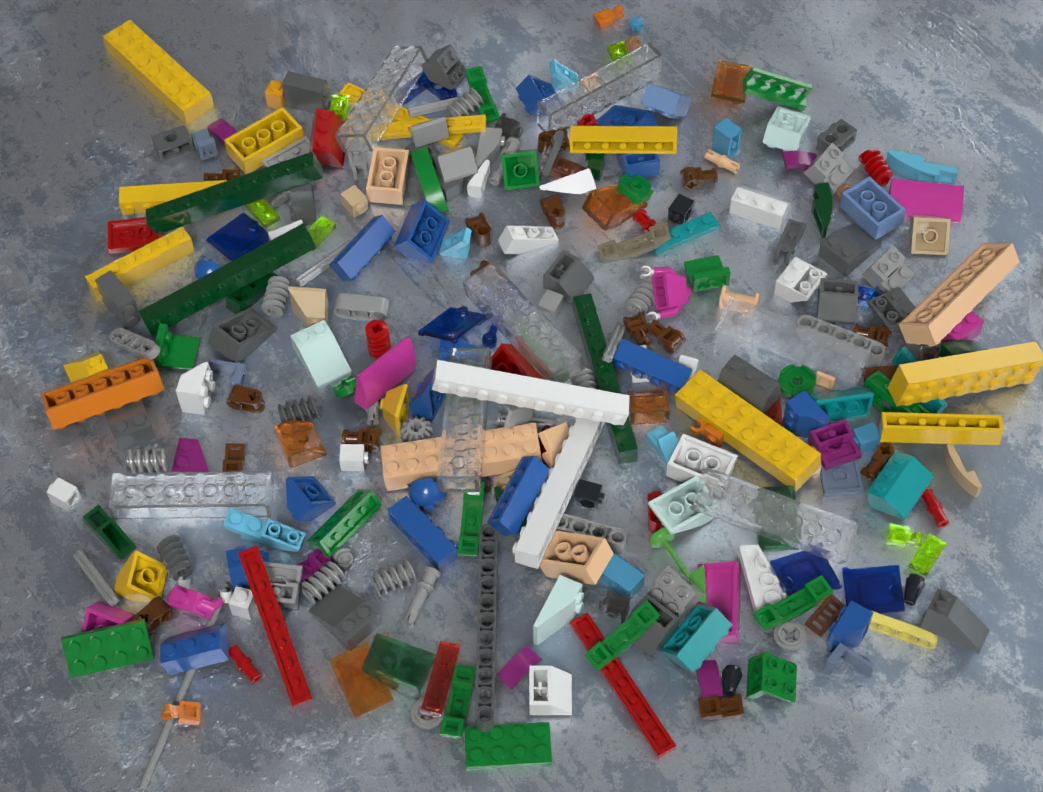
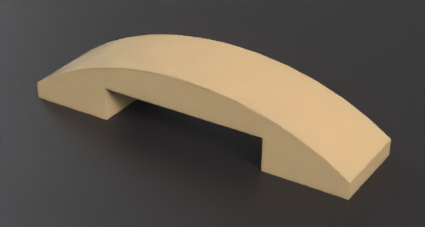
(967, 480)

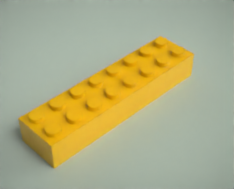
(158, 72)
(965, 373)
(749, 430)

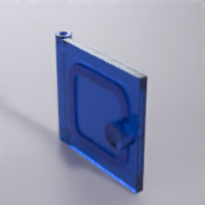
(237, 239)
(451, 325)
(803, 568)
(871, 588)

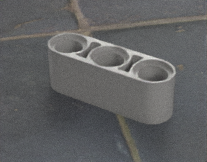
(361, 307)

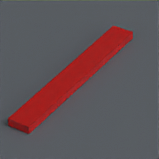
(275, 626)
(626, 690)

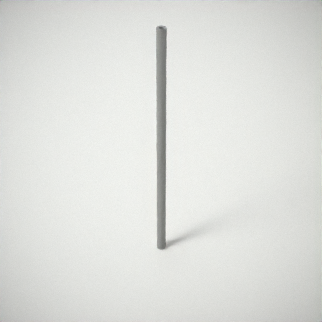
(169, 723)

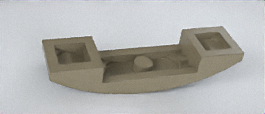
(635, 246)

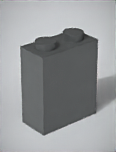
(305, 92)
(118, 299)

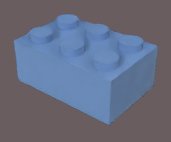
(666, 101)
(872, 208)

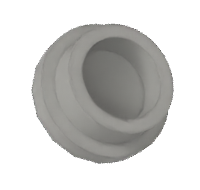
(343, 557)

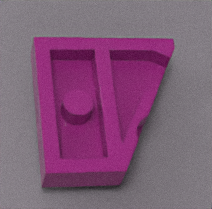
(189, 457)

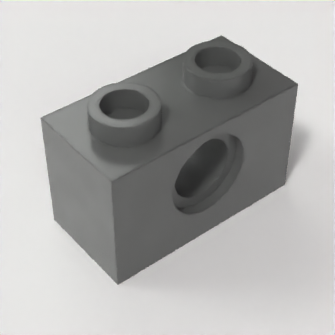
(172, 143)

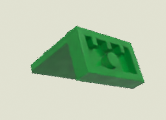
(707, 273)
(175, 350)
(772, 677)

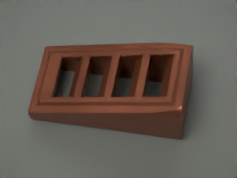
(564, 163)
(830, 600)

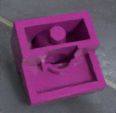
(835, 444)

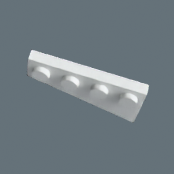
(760, 581)

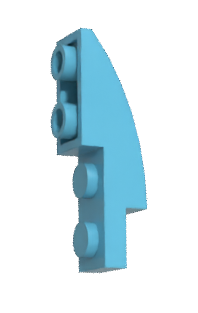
(915, 168)
(263, 533)

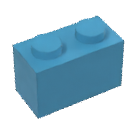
(726, 138)
(622, 576)

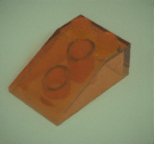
(728, 82)
(609, 207)
(359, 689)

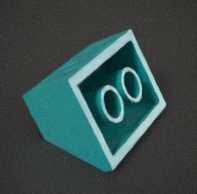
(845, 403)
(899, 485)
(696, 637)

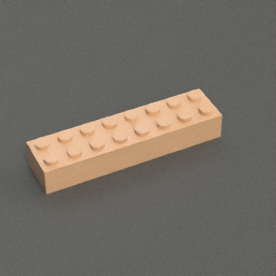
(959, 293)
(420, 458)

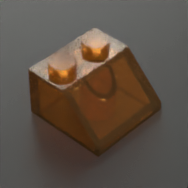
(648, 406)
(299, 442)

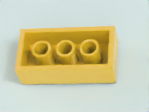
(263, 139)

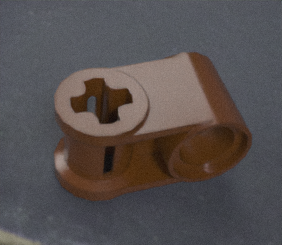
(545, 137)
(553, 211)
(480, 230)
(246, 399)
(155, 614)

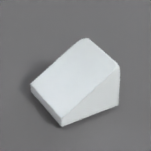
(689, 362)

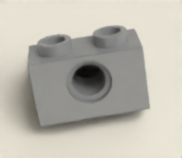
(829, 161)
(879, 271)
(285, 583)
(675, 591)

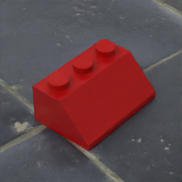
(323, 139)
(511, 361)

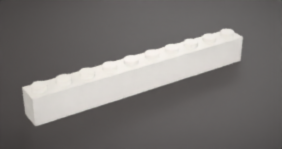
(530, 392)
(557, 492)

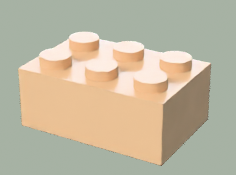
(388, 176)
(576, 557)

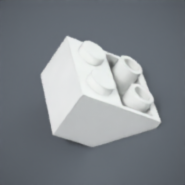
(798, 281)
(195, 389)
(549, 691)

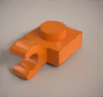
(607, 18)
(710, 433)
(186, 712)

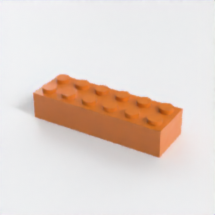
(101, 392)

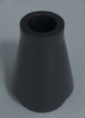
(913, 587)
(731, 678)

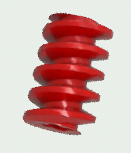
(876, 166)
(377, 338)

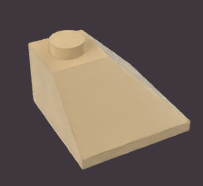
(929, 235)
(309, 304)

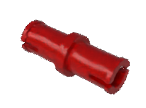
(935, 508)
(244, 664)

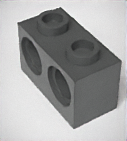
(839, 134)

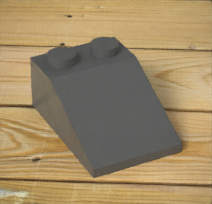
(847, 248)
(240, 334)
(130, 425)
(346, 616)
(954, 622)

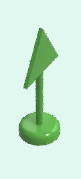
(663, 538)

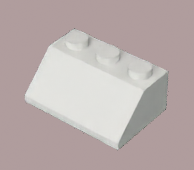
(759, 207)
(694, 455)

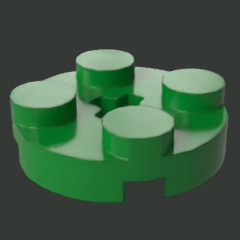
(635, 188)
(796, 373)
(346, 386)

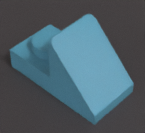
(561, 75)
(456, 244)
(663, 442)

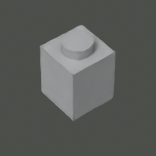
(551, 305)

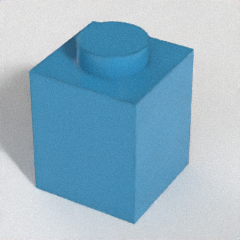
(866, 437)

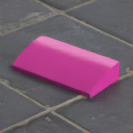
(928, 198)
(385, 373)
(723, 593)

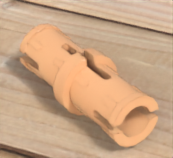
(722, 161)

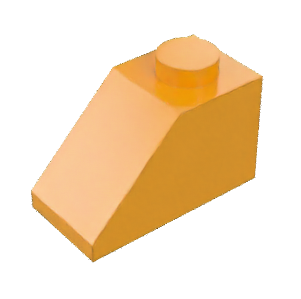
(274, 94)

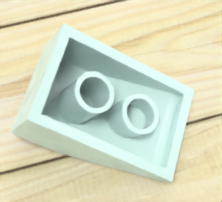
(786, 129)
(320, 354)
(674, 508)
(558, 609)

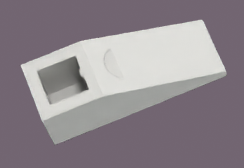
(526, 238)

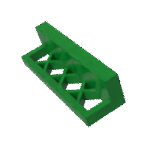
(774, 91)
(878, 383)
(345, 521)

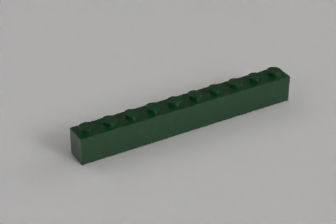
(234, 193)
(228, 279)
(605, 377)

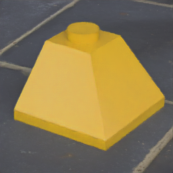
(85, 366)
(395, 407)
(140, 578)

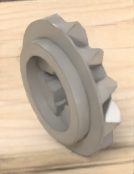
(790, 627)
(423, 722)

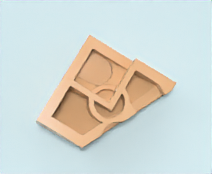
(552, 441)

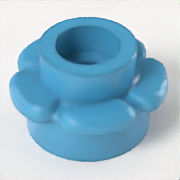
(636, 24)

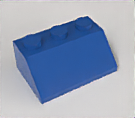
(422, 232)
(195, 649)

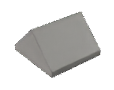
(429, 131)
(455, 163)

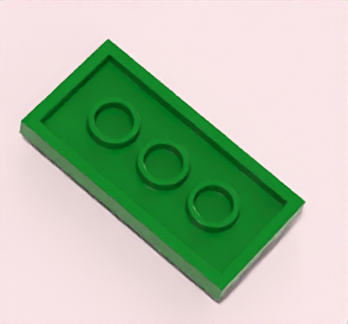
(107, 648)
(508, 746)

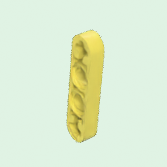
(903, 631)

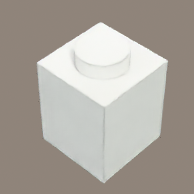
(353, 457)
(63, 494)
(242, 603)

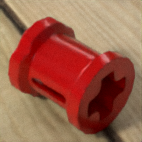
(643, 220)

